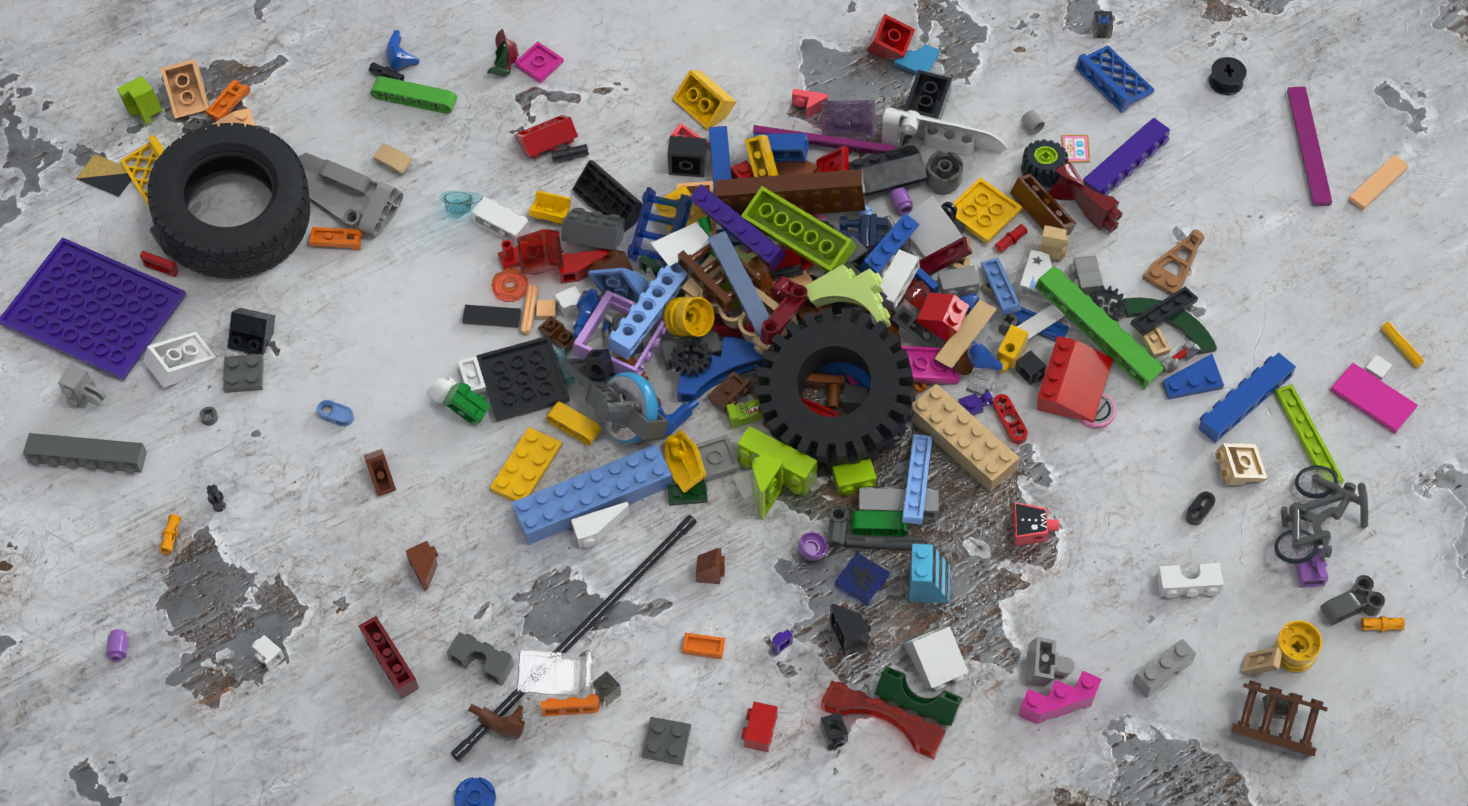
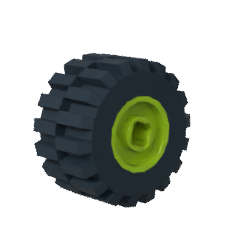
(1042, 160)

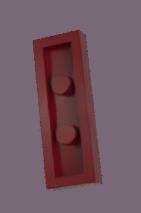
(946, 256)

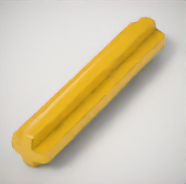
(1403, 345)

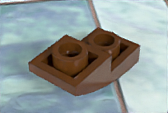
(558, 334)

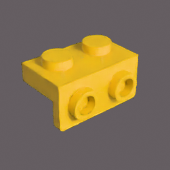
(550, 207)

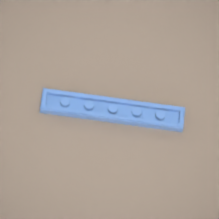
(917, 479)

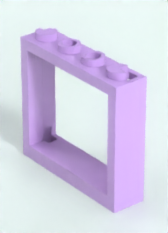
(622, 305)

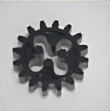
(1114, 307)
(699, 350)

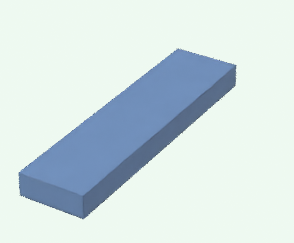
(1000, 286)

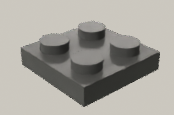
(243, 373)
(666, 741)

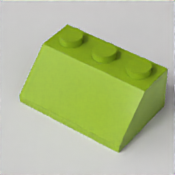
(766, 482)

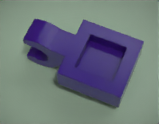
(974, 404)

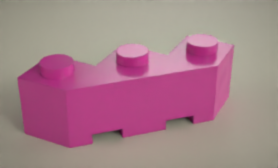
(1061, 699)

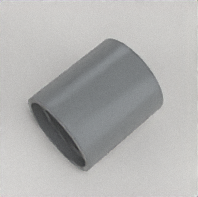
(1033, 121)

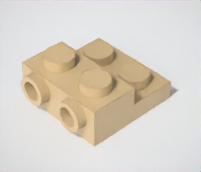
(1240, 463)

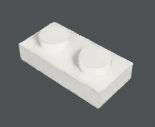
(472, 374)

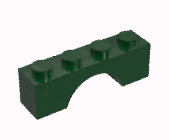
(894, 688)

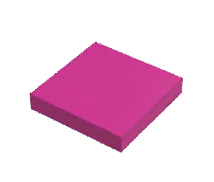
(539, 62)

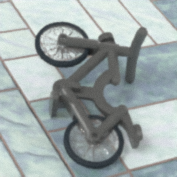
(1316, 482)

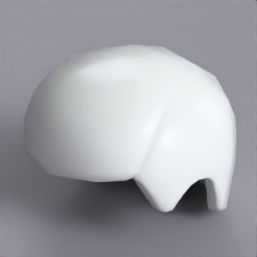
(440, 389)

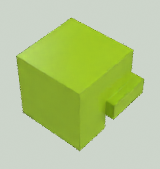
(139, 99)

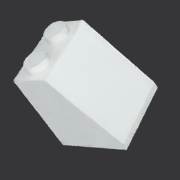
(937, 658)

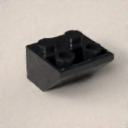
(250, 331)

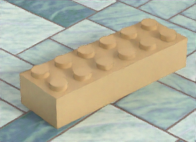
(964, 437)

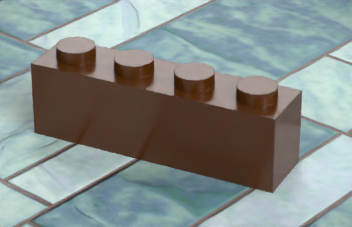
(1041, 204)

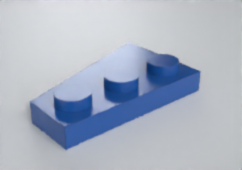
(1195, 379)

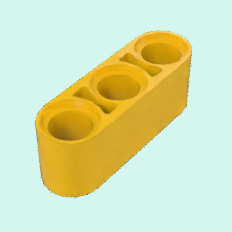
(573, 423)

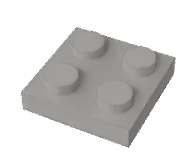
(718, 457)

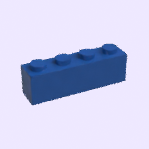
(889, 244)

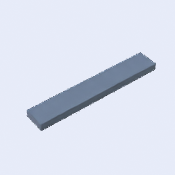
(739, 280)

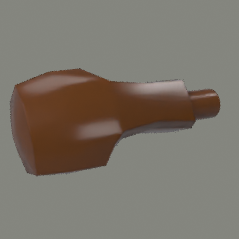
(508, 727)

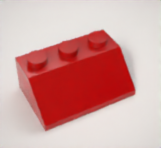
(546, 136)

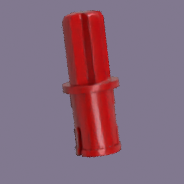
(1011, 238)

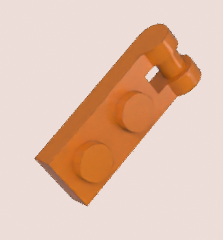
(227, 100)
(336, 237)
(570, 706)

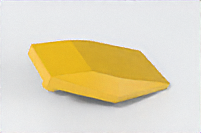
(683, 460)

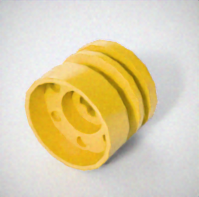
(688, 316)
(1305, 638)

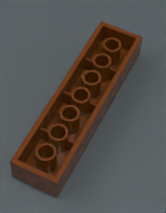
(809, 191)

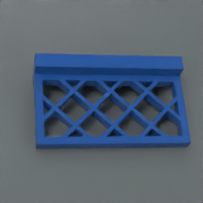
(1106, 83)

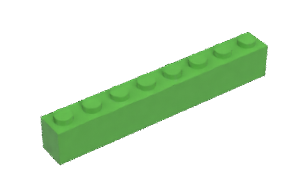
(1099, 327)

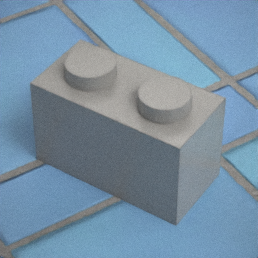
(958, 281)

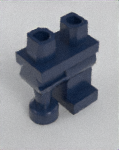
(867, 229)

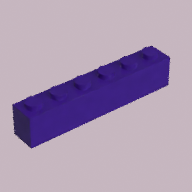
(1128, 157)
(737, 226)

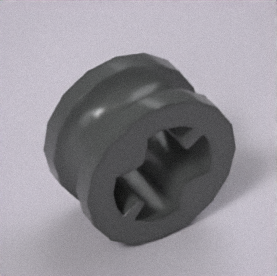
(208, 421)

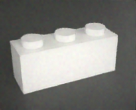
(500, 220)
(898, 277)

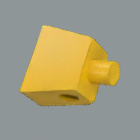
(1012, 347)

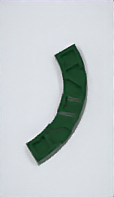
(1184, 321)

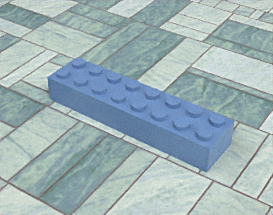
(606, 486)

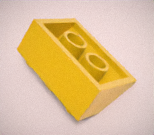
(703, 99)

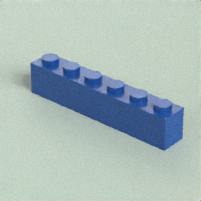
(1246, 397)

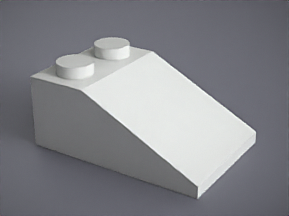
(177, 358)

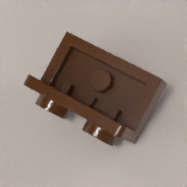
(729, 391)

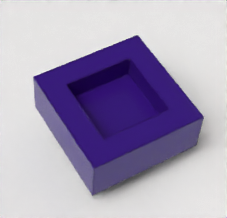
(782, 641)

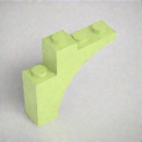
(845, 286)

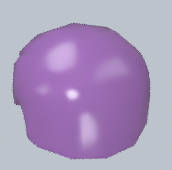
(812, 546)

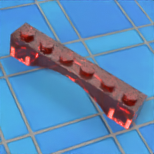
(923, 736)

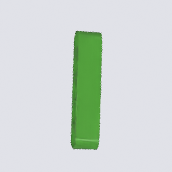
(413, 95)

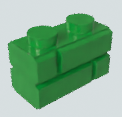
(466, 403)

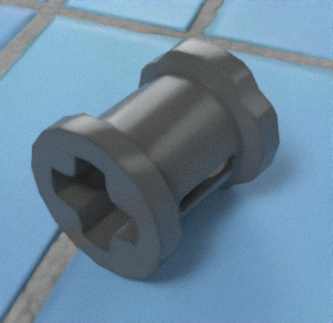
(1006, 321)

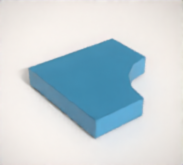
(920, 59)

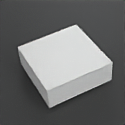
(1378, 367)

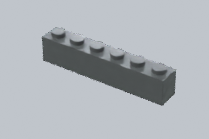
(85, 453)

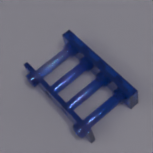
(678, 222)

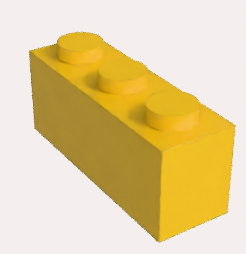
(761, 156)

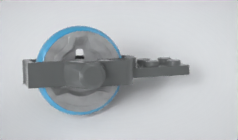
(622, 403)

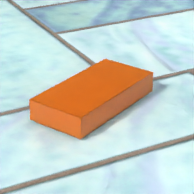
(703, 645)

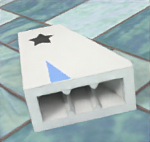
(1036, 266)

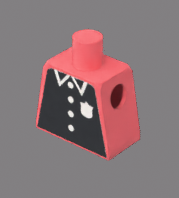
(1031, 524)

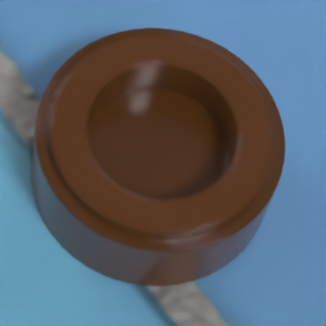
(963, 366)

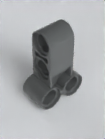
(1354, 602)

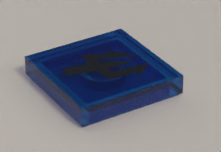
(862, 578)

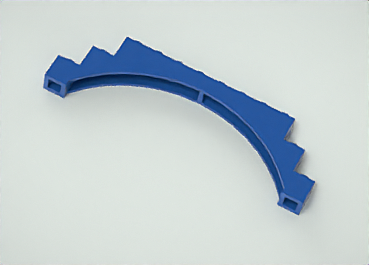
(738, 357)

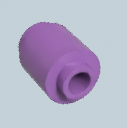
(901, 201)
(117, 645)

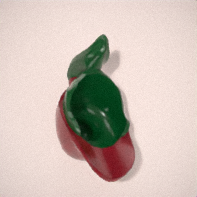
(505, 55)

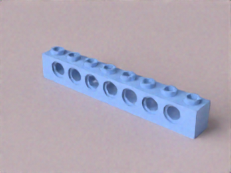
(648, 309)

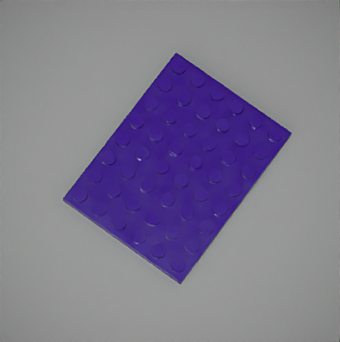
(92, 308)

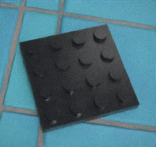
(522, 378)

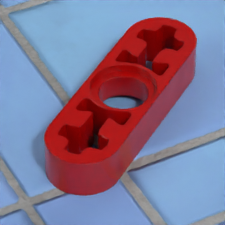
(1010, 411)

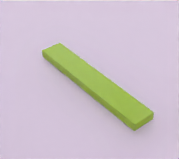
(1305, 429)

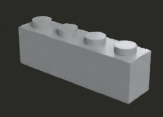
(893, 500)

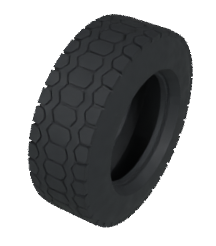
(218, 153)

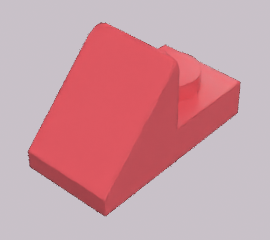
(808, 99)

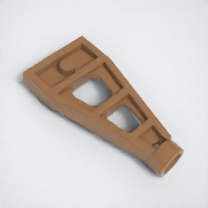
(1164, 279)

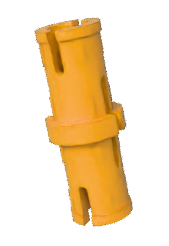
(170, 534)
(1382, 623)

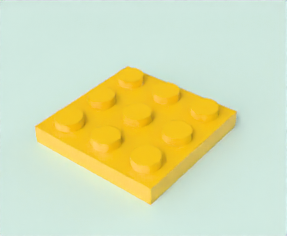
(985, 210)

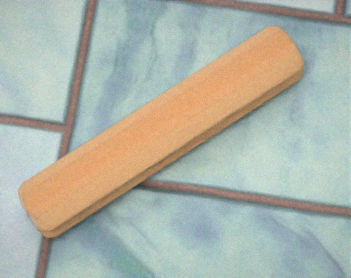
(529, 308)

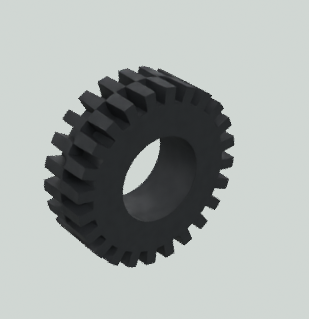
(829, 341)

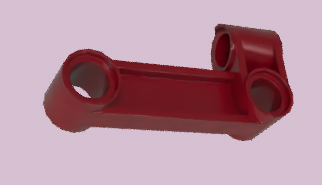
(792, 300)

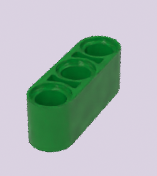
(878, 523)

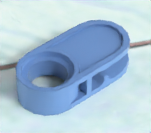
(339, 415)

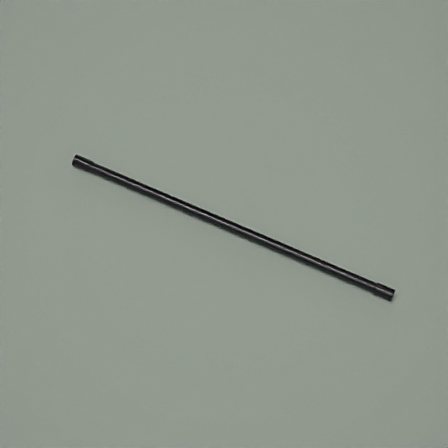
(468, 743)

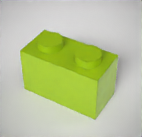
(854, 476)

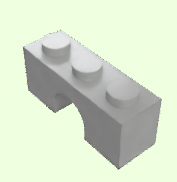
(1171, 661)

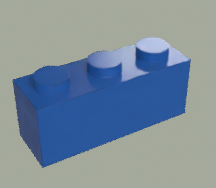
(788, 147)

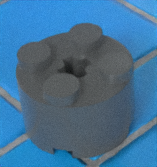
(944, 172)

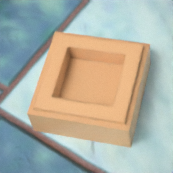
(545, 309)

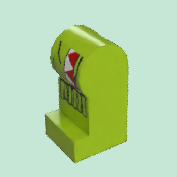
(744, 413)

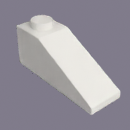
(596, 525)

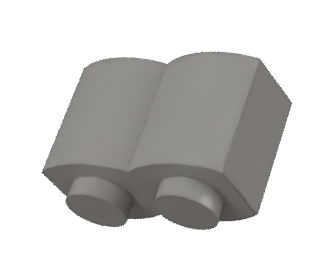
(1086, 273)

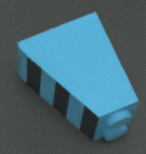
(928, 575)

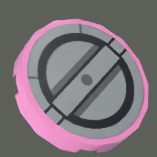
(1105, 413)

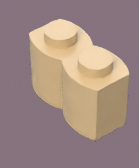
(1054, 242)

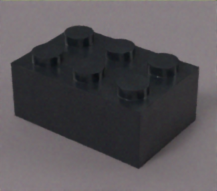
(929, 94)

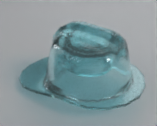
(459, 202)

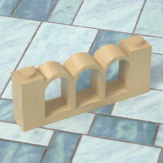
(692, 289)

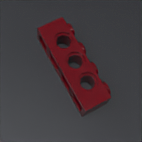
(388, 657)

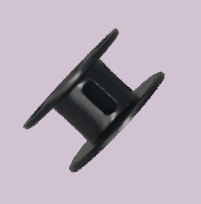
(1227, 76)

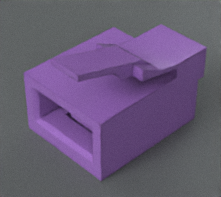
(1312, 572)

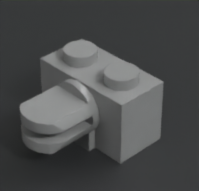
(80, 388)
(1045, 663)

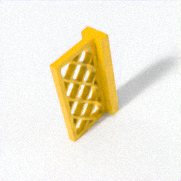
(137, 155)

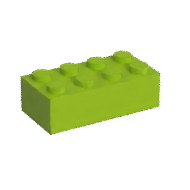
(798, 468)

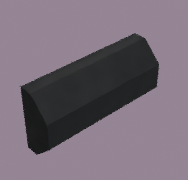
(607, 194)

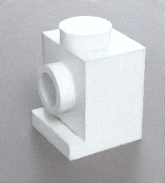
(267, 652)

